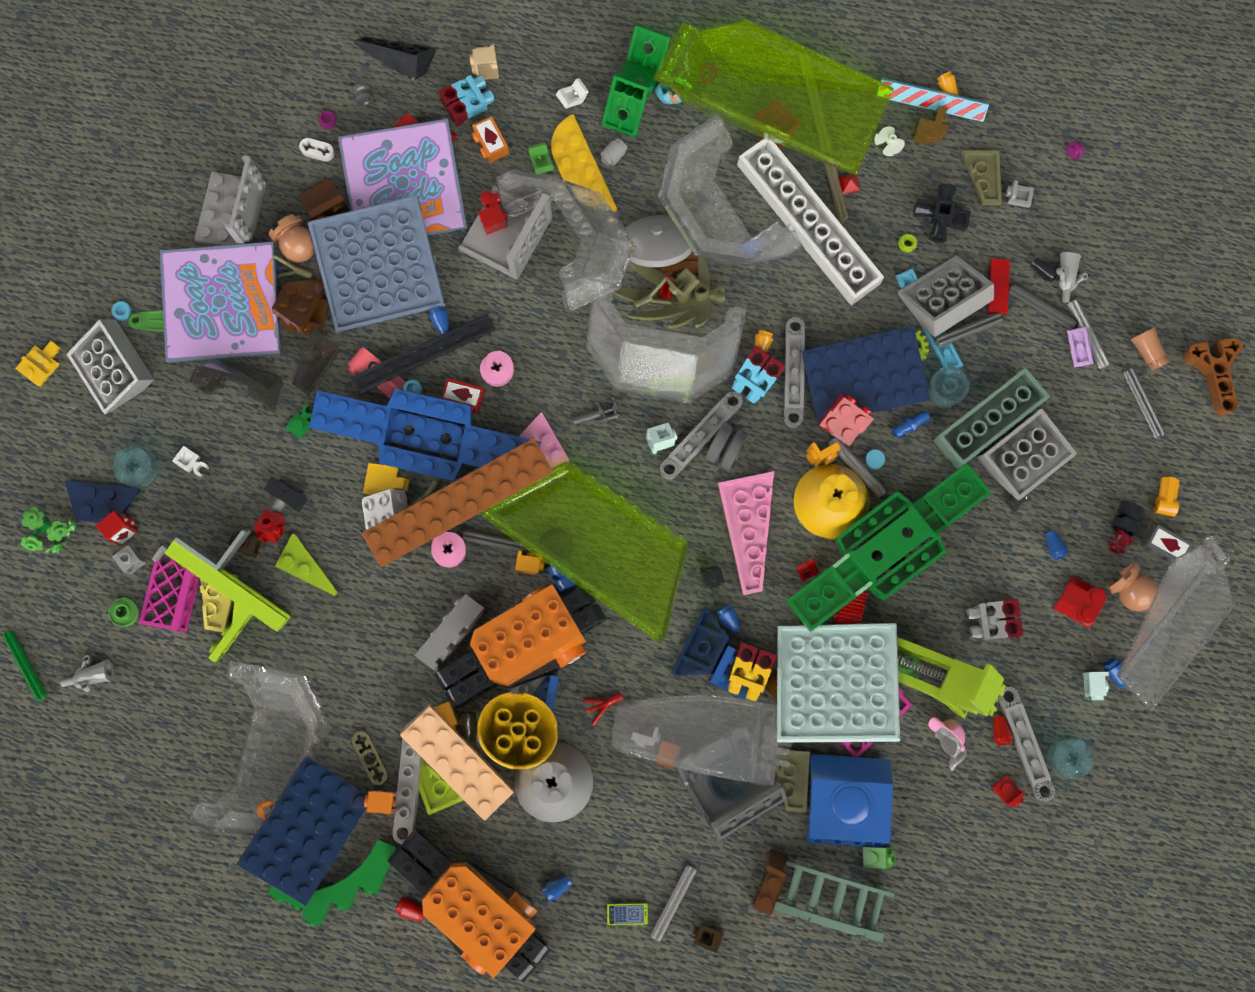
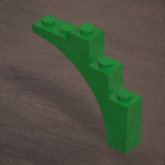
(343, 894)

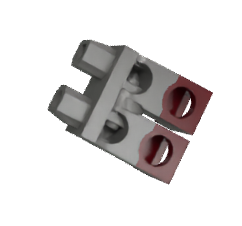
(989, 620)

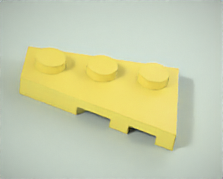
(215, 608)

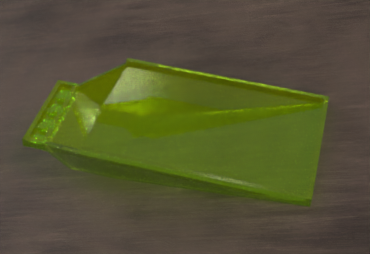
(776, 90)

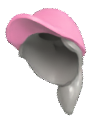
(953, 743)

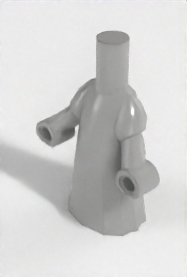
(1068, 272)
(90, 675)

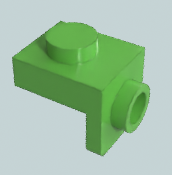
(540, 158)
(878, 857)

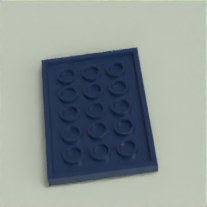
(875, 370)
(304, 831)

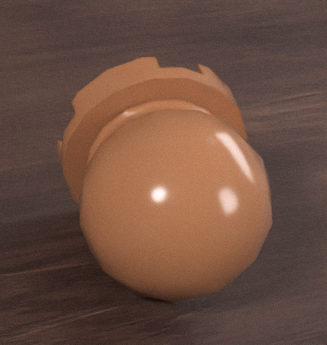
(293, 239)
(1134, 589)

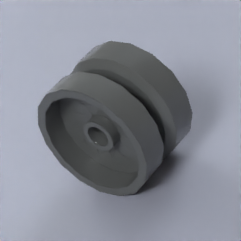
(725, 445)

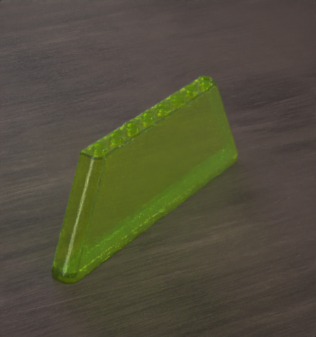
(598, 544)

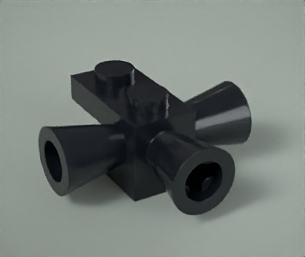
(942, 213)

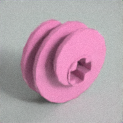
(502, 361)
(438, 549)

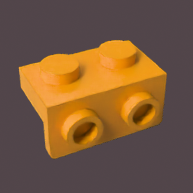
(825, 456)

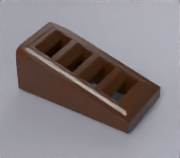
(776, 863)

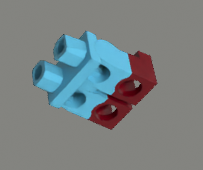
(465, 99)
(755, 379)

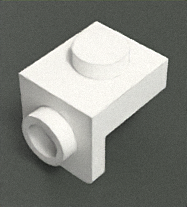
(573, 94)

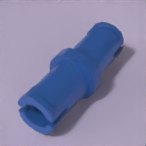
(910, 424)

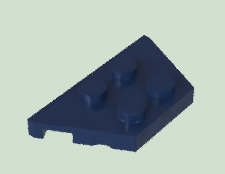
(96, 501)
(703, 647)

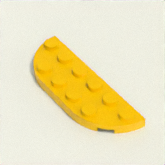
(576, 160)

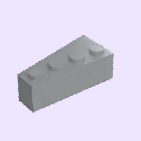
(450, 632)

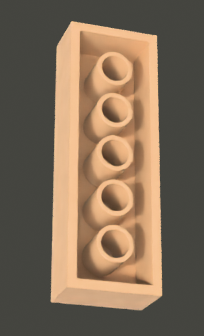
(457, 762)

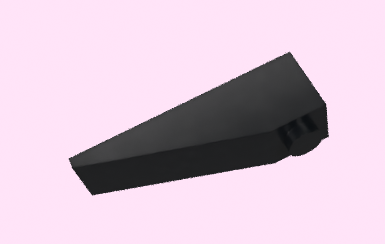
(405, 60)

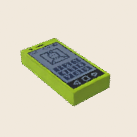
(627, 914)

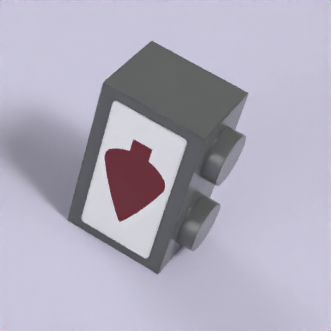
(1165, 544)

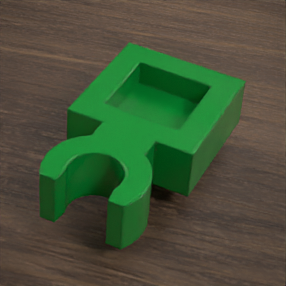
(300, 423)

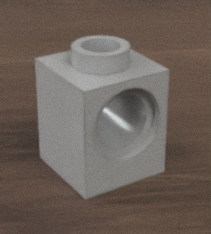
(129, 559)

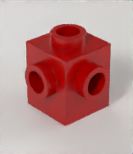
(269, 526)

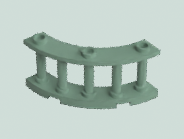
(833, 920)

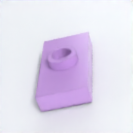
(1080, 347)

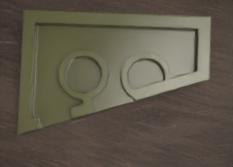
(985, 174)
(795, 780)

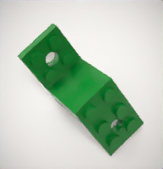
(635, 80)

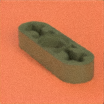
(372, 773)

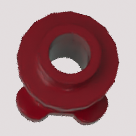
(1120, 542)

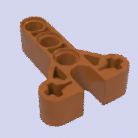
(1205, 363)

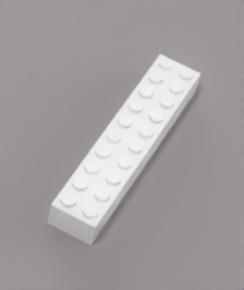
(813, 222)

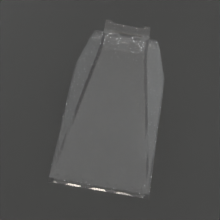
(1179, 622)

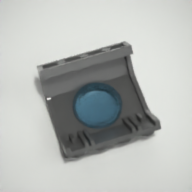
(727, 804)

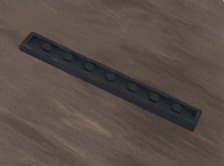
(422, 354)

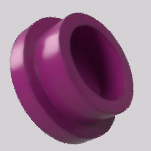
(327, 120)
(1075, 149)

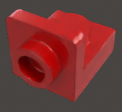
(1008, 792)

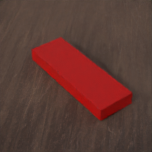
(999, 277)

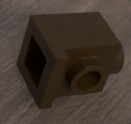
(250, 548)
(713, 942)

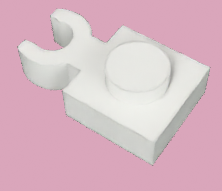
(189, 460)

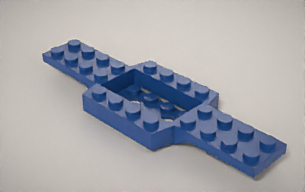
(386, 425)

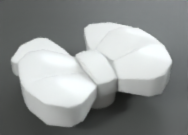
(894, 144)

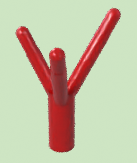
(604, 703)

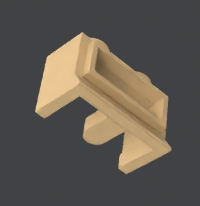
(484, 62)

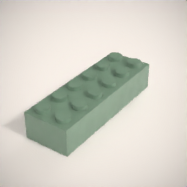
(991, 418)

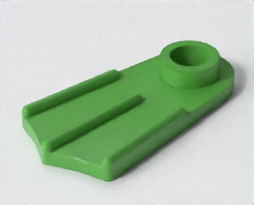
(147, 321)

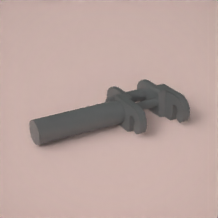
(596, 414)

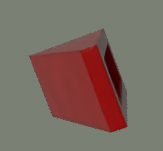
(665, 293)

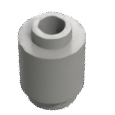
(613, 152)

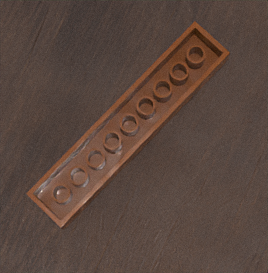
(457, 502)

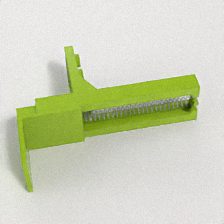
(964, 685)

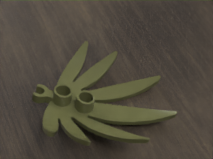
(697, 301)

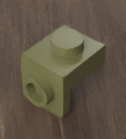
(683, 283)

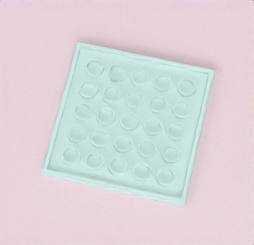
(838, 683)

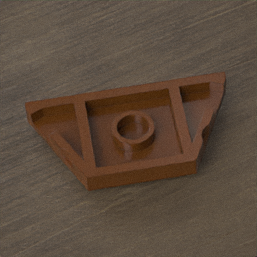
(298, 302)

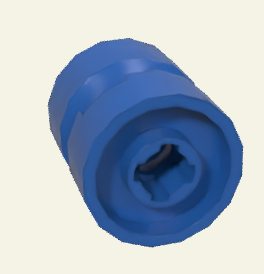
(562, 583)

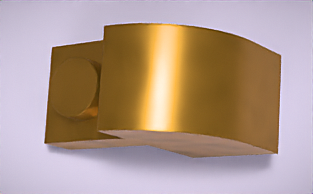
(929, 131)

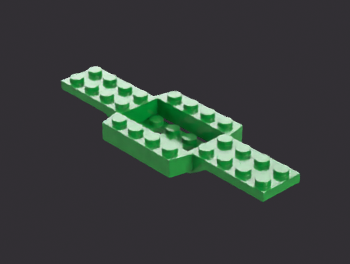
(858, 570)

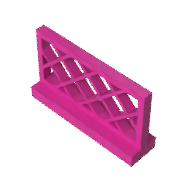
(185, 601)

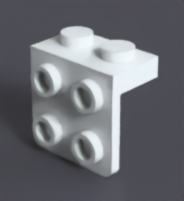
(383, 505)

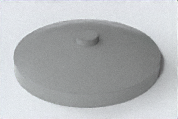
(657, 242)

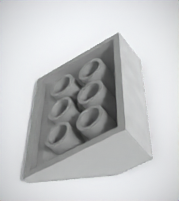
(947, 295)
(109, 365)
(1027, 454)

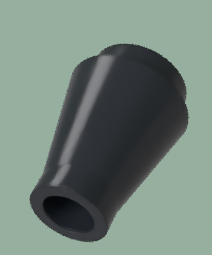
(1045, 270)

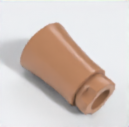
(1150, 349)

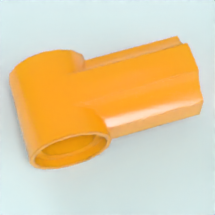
(1167, 500)

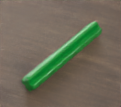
(25, 665)

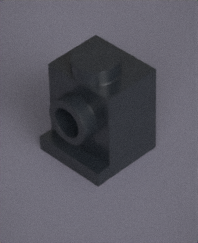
(712, 577)

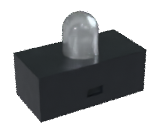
(284, 495)

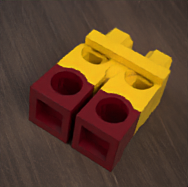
(752, 677)

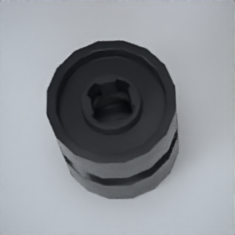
(1128, 517)

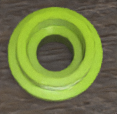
(910, 238)

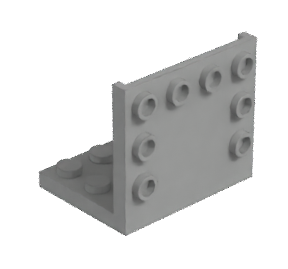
(231, 207)
(512, 246)

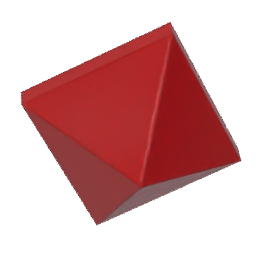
(849, 183)
(807, 569)

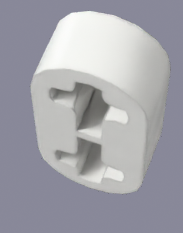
(315, 153)

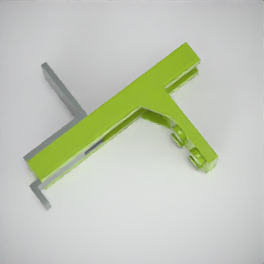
(211, 570)

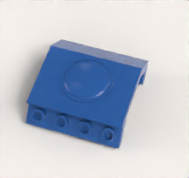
(850, 801)

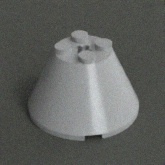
(559, 801)

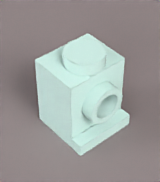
(661, 437)
(1095, 685)

